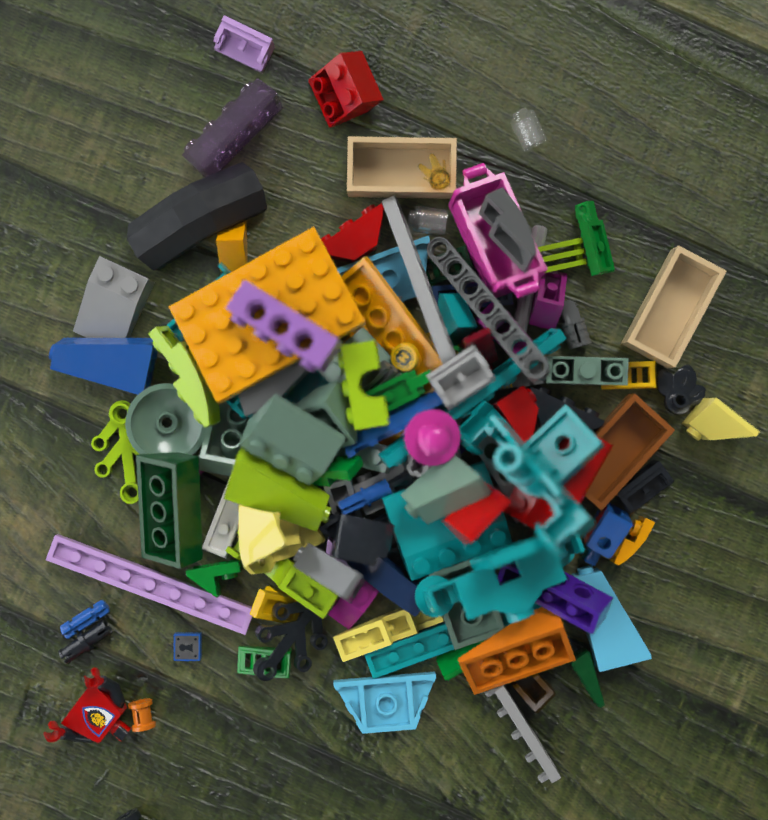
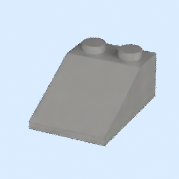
(112, 301)

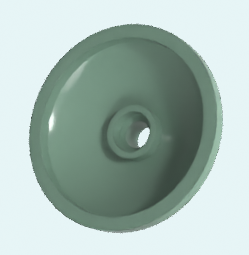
(145, 426)

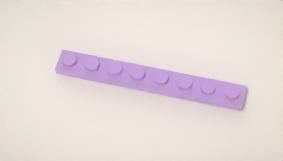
(149, 583)

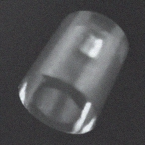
(527, 129)
(428, 220)

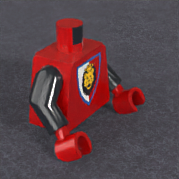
(93, 714)

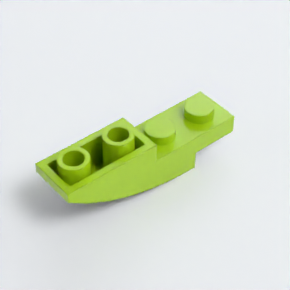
(191, 385)

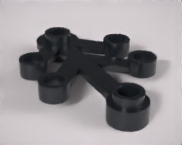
(294, 633)

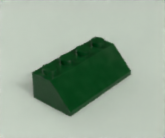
(170, 508)

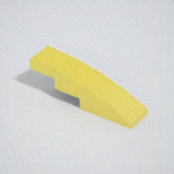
(381, 632)

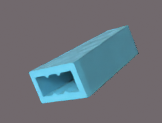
(616, 639)

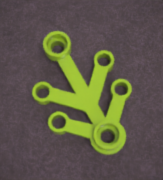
(122, 447)

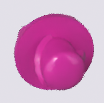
(432, 437)

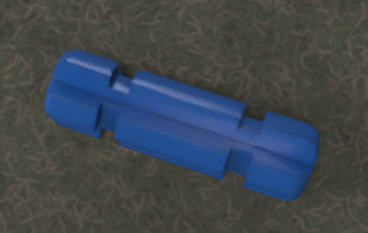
(84, 619)

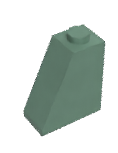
(444, 490)

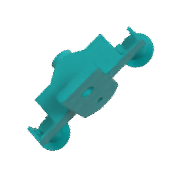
(539, 465)
(480, 588)

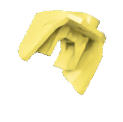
(269, 539)

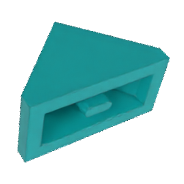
(456, 316)

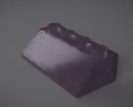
(233, 128)

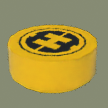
(405, 356)

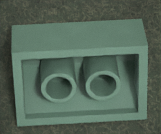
(291, 439)

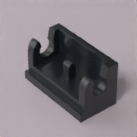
(644, 486)

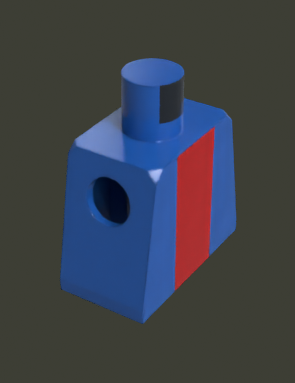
(609, 523)

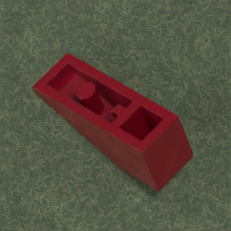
(484, 344)

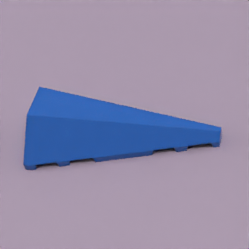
(398, 421)

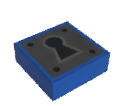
(187, 646)

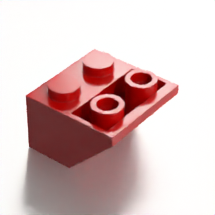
(345, 88)

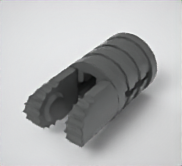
(572, 319)

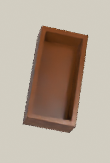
(635, 436)

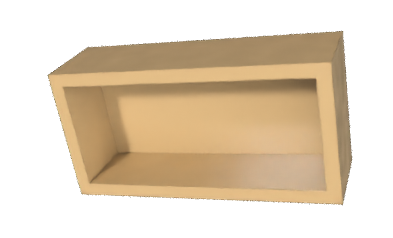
(390, 166)
(673, 307)

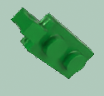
(594, 239)
(401, 388)

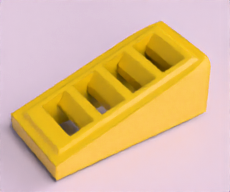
(652, 375)

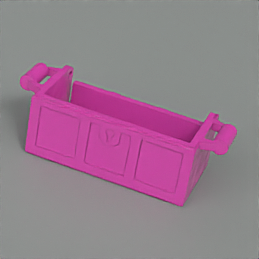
(492, 264)

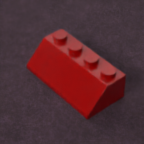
(534, 510)

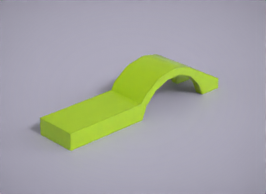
(297, 585)

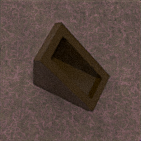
(534, 691)

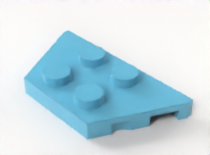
(393, 268)
(386, 701)

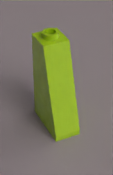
(270, 489)

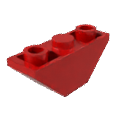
(356, 237)

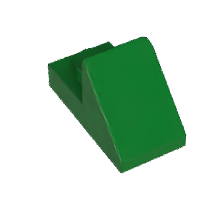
(208, 575)

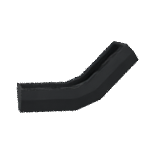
(196, 214)

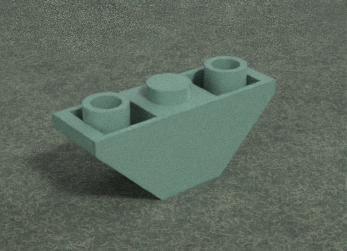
(587, 370)

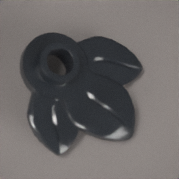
(679, 385)

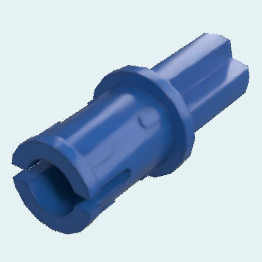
(365, 497)

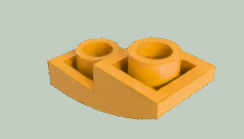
(639, 532)

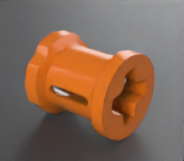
(142, 715)

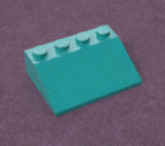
(433, 546)

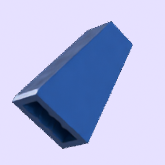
(107, 361)

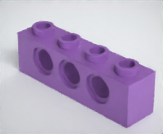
(250, 299)

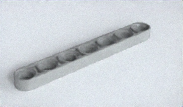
(419, 279)

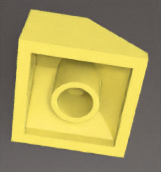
(716, 421)

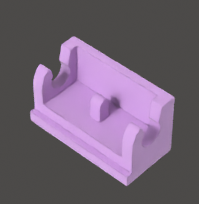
(243, 44)

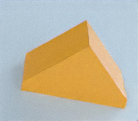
(233, 246)

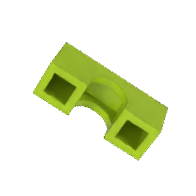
(364, 409)

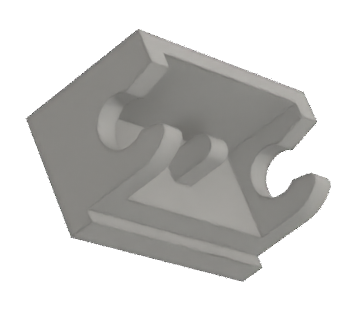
(461, 377)

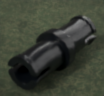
(85, 642)

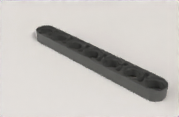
(492, 319)

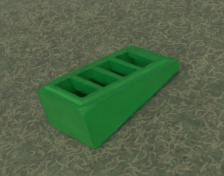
(283, 672)

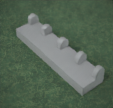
(524, 729)

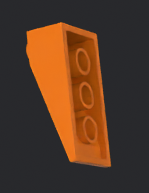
(518, 652)

